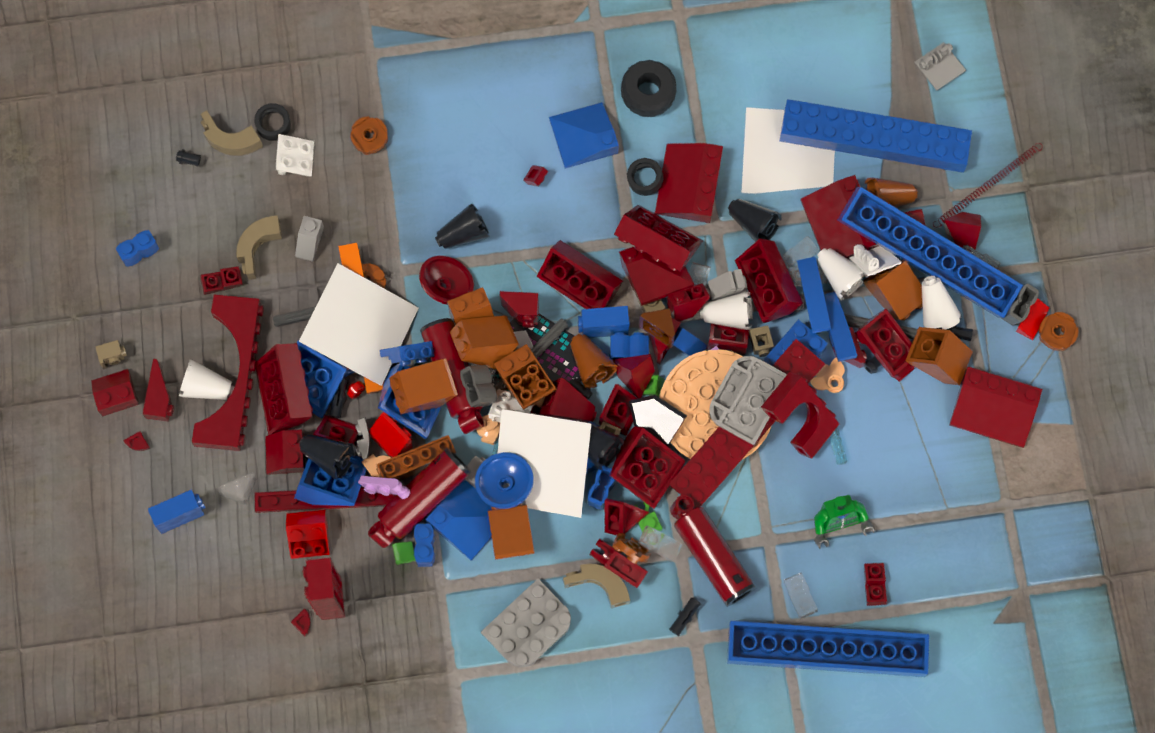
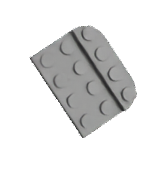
(742, 394)
(528, 626)

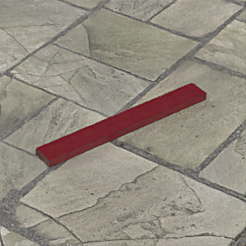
(284, 501)

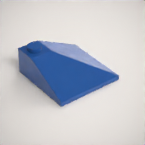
(584, 135)
(320, 373)
(419, 421)
(321, 489)
(463, 520)

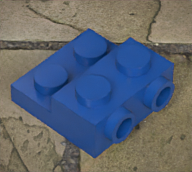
(406, 353)

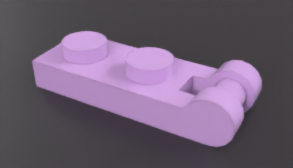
(384, 486)

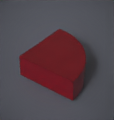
(137, 442)
(302, 622)

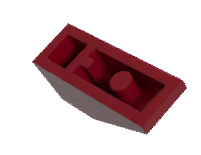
(157, 400)

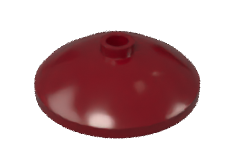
(445, 278)

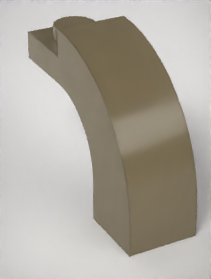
(230, 143)
(254, 236)
(599, 575)

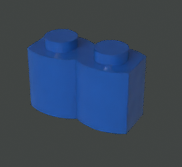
(140, 246)
(628, 346)
(601, 488)
(424, 540)

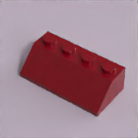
(578, 277)
(768, 280)

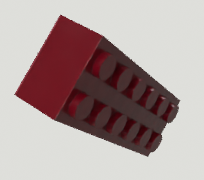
(324, 588)

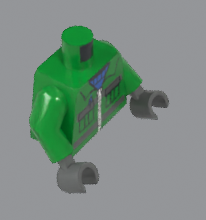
(840, 514)

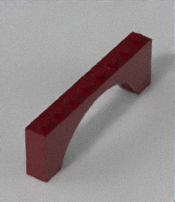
(226, 426)

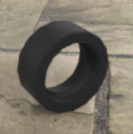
(267, 109)
(643, 163)

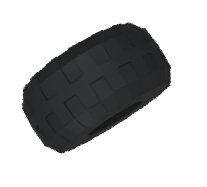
(651, 72)

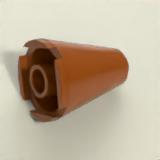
(892, 192)
(591, 361)

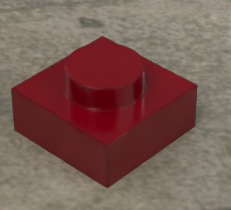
(535, 175)

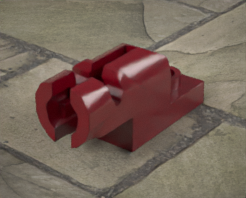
(619, 564)

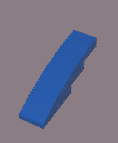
(814, 295)
(840, 332)

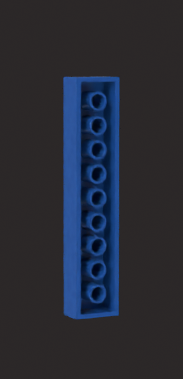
(875, 135)
(930, 252)
(828, 649)

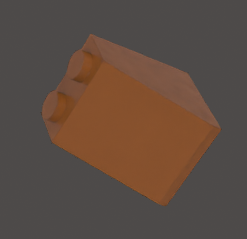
(896, 290)
(470, 305)
(484, 339)
(939, 355)
(423, 386)
(510, 531)

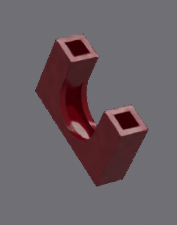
(819, 421)

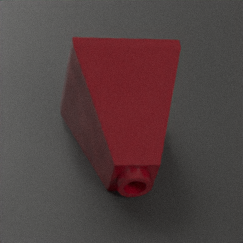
(567, 403)

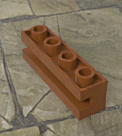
(413, 461)

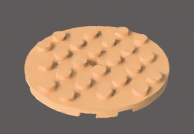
(691, 390)

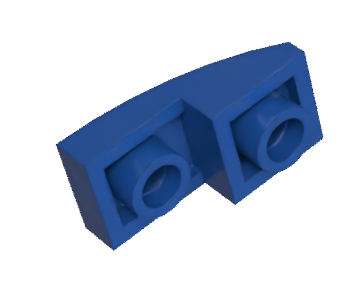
(688, 342)

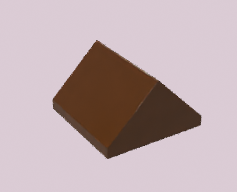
(659, 325)

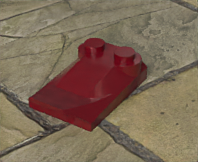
(887, 343)

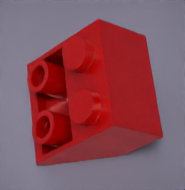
(390, 436)
(307, 534)

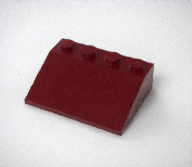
(689, 181)
(823, 211)
(657, 237)
(283, 388)
(995, 407)

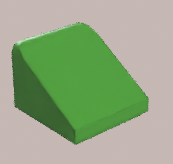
(654, 386)
(403, 552)

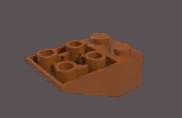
(524, 377)

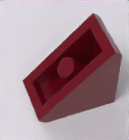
(964, 228)
(635, 372)
(621, 516)

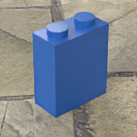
(603, 321)
(177, 511)

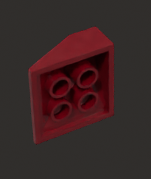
(651, 278)
(645, 466)

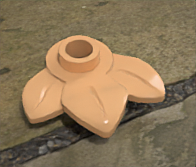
(827, 375)

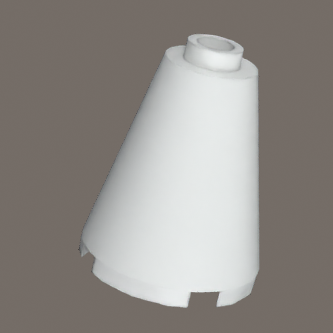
(841, 273)
(938, 305)
(729, 311)
(204, 383)

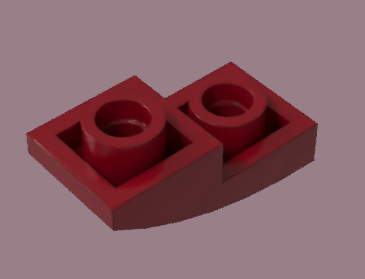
(219, 281)
(875, 584)

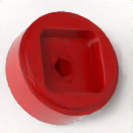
(355, 389)

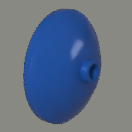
(504, 469)

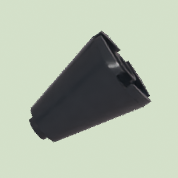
(755, 219)
(463, 229)
(602, 446)
(328, 454)

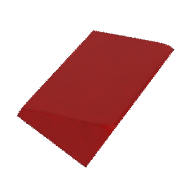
(1032, 323)

